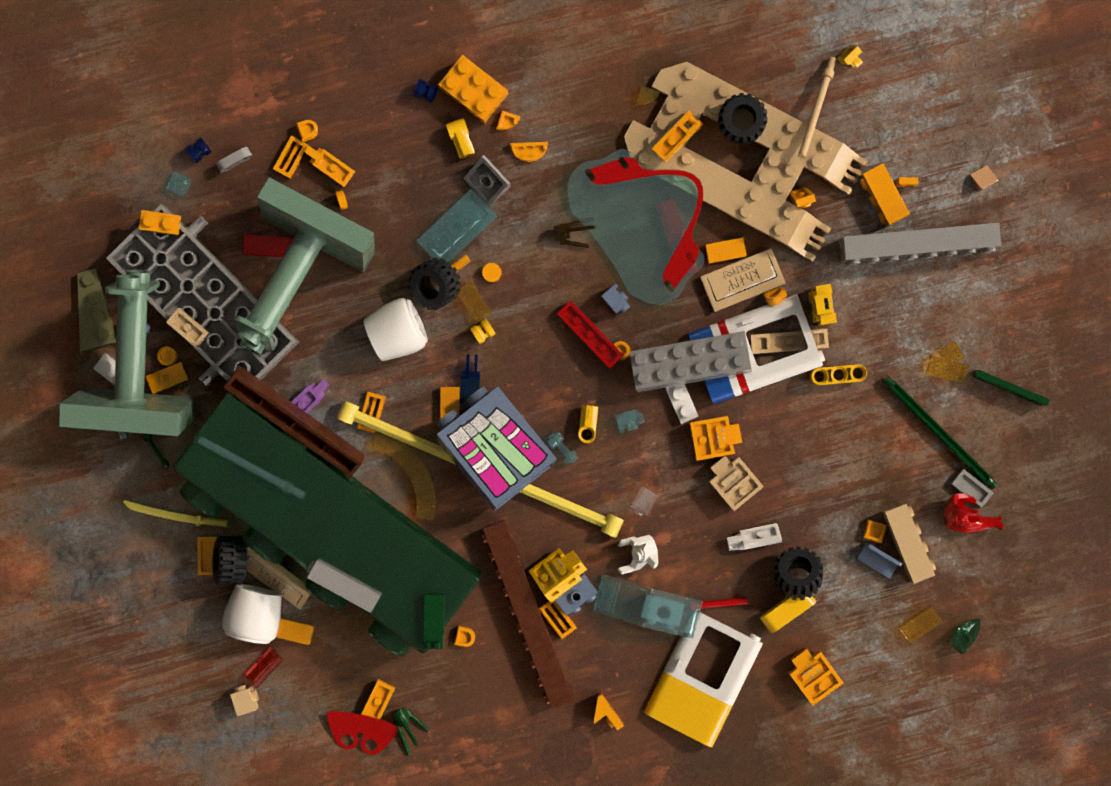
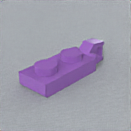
(311, 396)

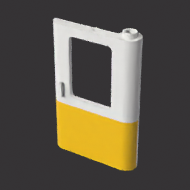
(691, 704)

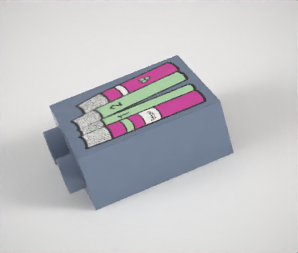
(494, 446)

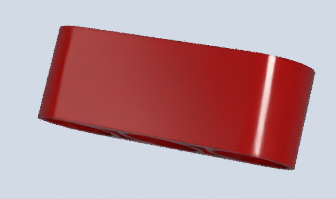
(265, 245)

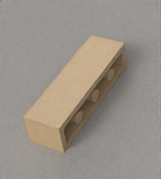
(908, 542)

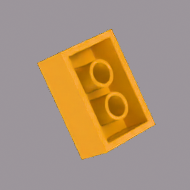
(473, 89)

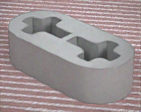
(234, 159)

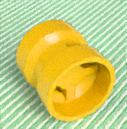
(478, 332)

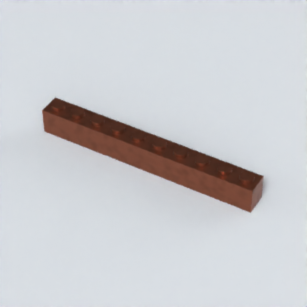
(528, 614)

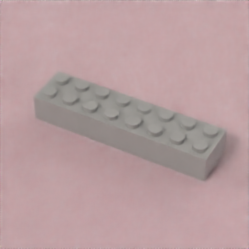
(917, 243)

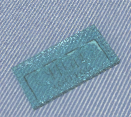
(457, 227)

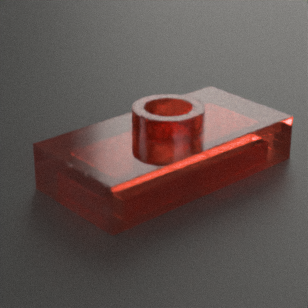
(263, 667)

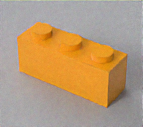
(884, 195)

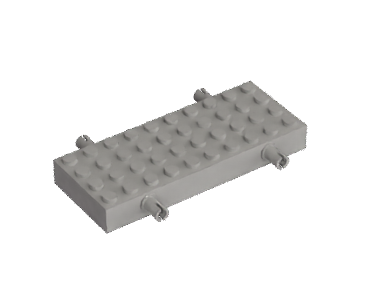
(204, 290)

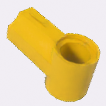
(459, 134)
(588, 422)

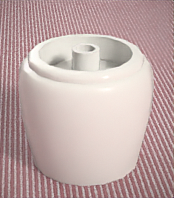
(396, 330)
(252, 614)

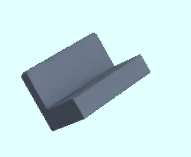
(878, 560)

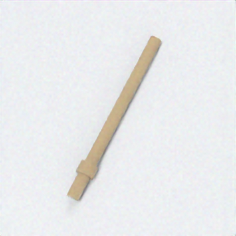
(827, 76)

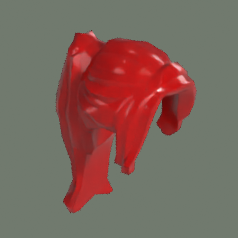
(965, 519)

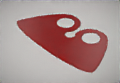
(352, 724)

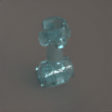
(555, 440)

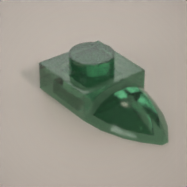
(965, 636)

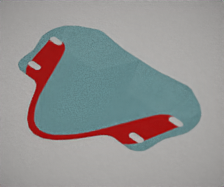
(641, 222)

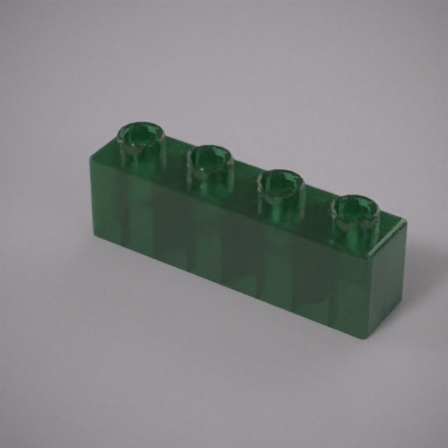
(333, 522)

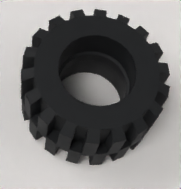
(742, 102)
(424, 291)
(798, 559)
(229, 560)

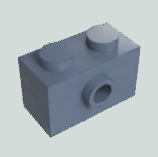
(577, 595)

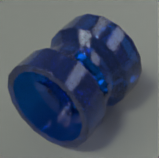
(425, 91)
(198, 150)

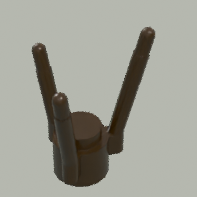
(563, 232)

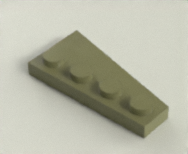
(95, 320)

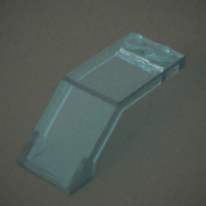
(647, 606)

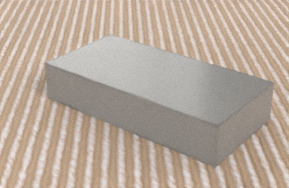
(970, 485)

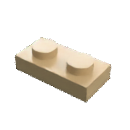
(187, 327)

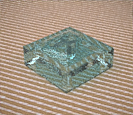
(179, 184)

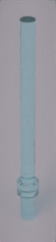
(286, 486)

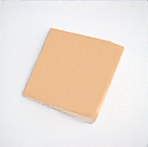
(983, 178)

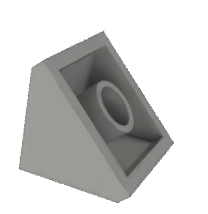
(487, 181)

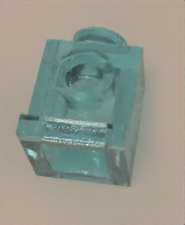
(629, 420)

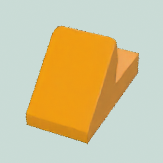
(604, 708)

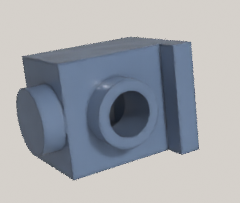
(616, 300)

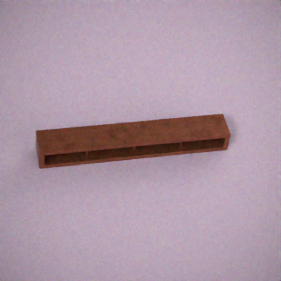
(294, 421)

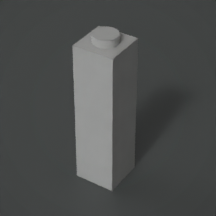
(343, 585)

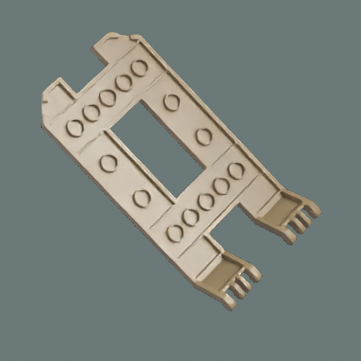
(763, 200)

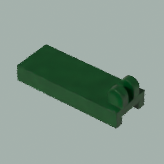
(434, 621)

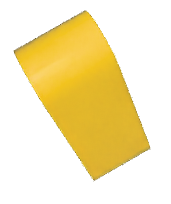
(847, 376)
(785, 612)

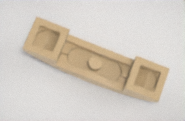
(787, 341)

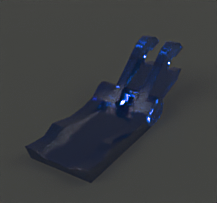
(469, 382)

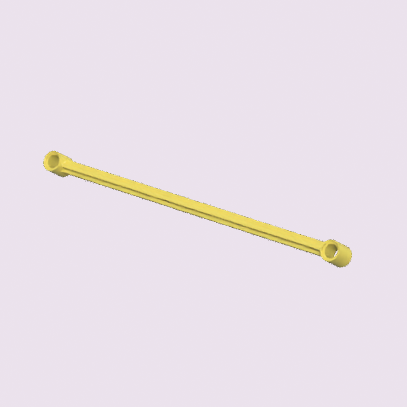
(349, 413)

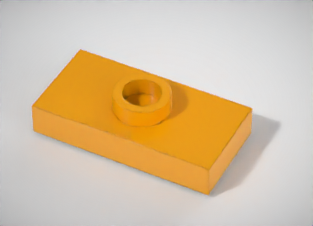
(167, 377)

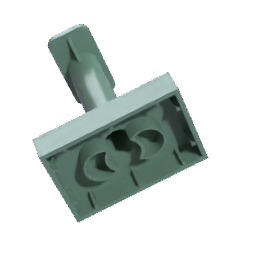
(313, 230)
(128, 406)

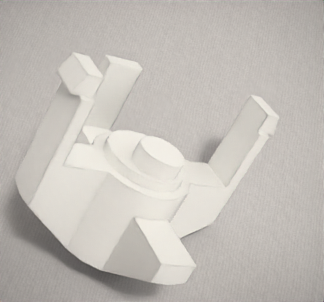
(643, 552)

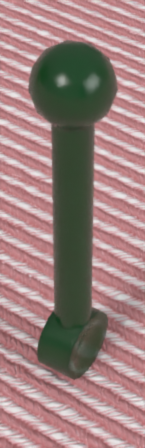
(147, 438)

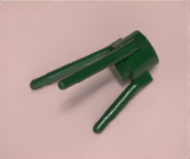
(401, 718)

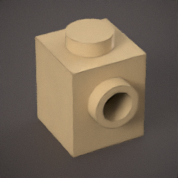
(244, 699)

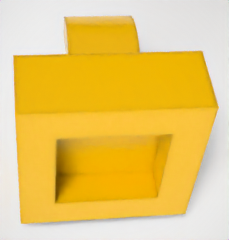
(850, 56)

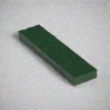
(1011, 388)

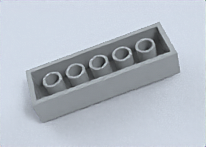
(690, 361)

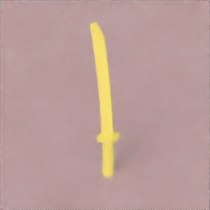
(199, 520)

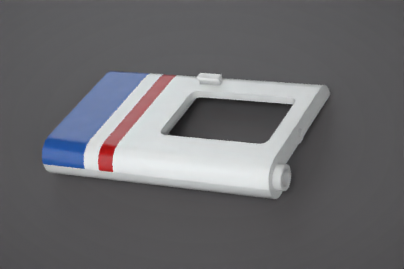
(735, 385)

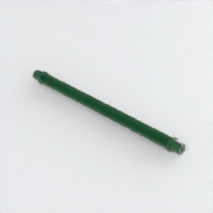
(939, 432)

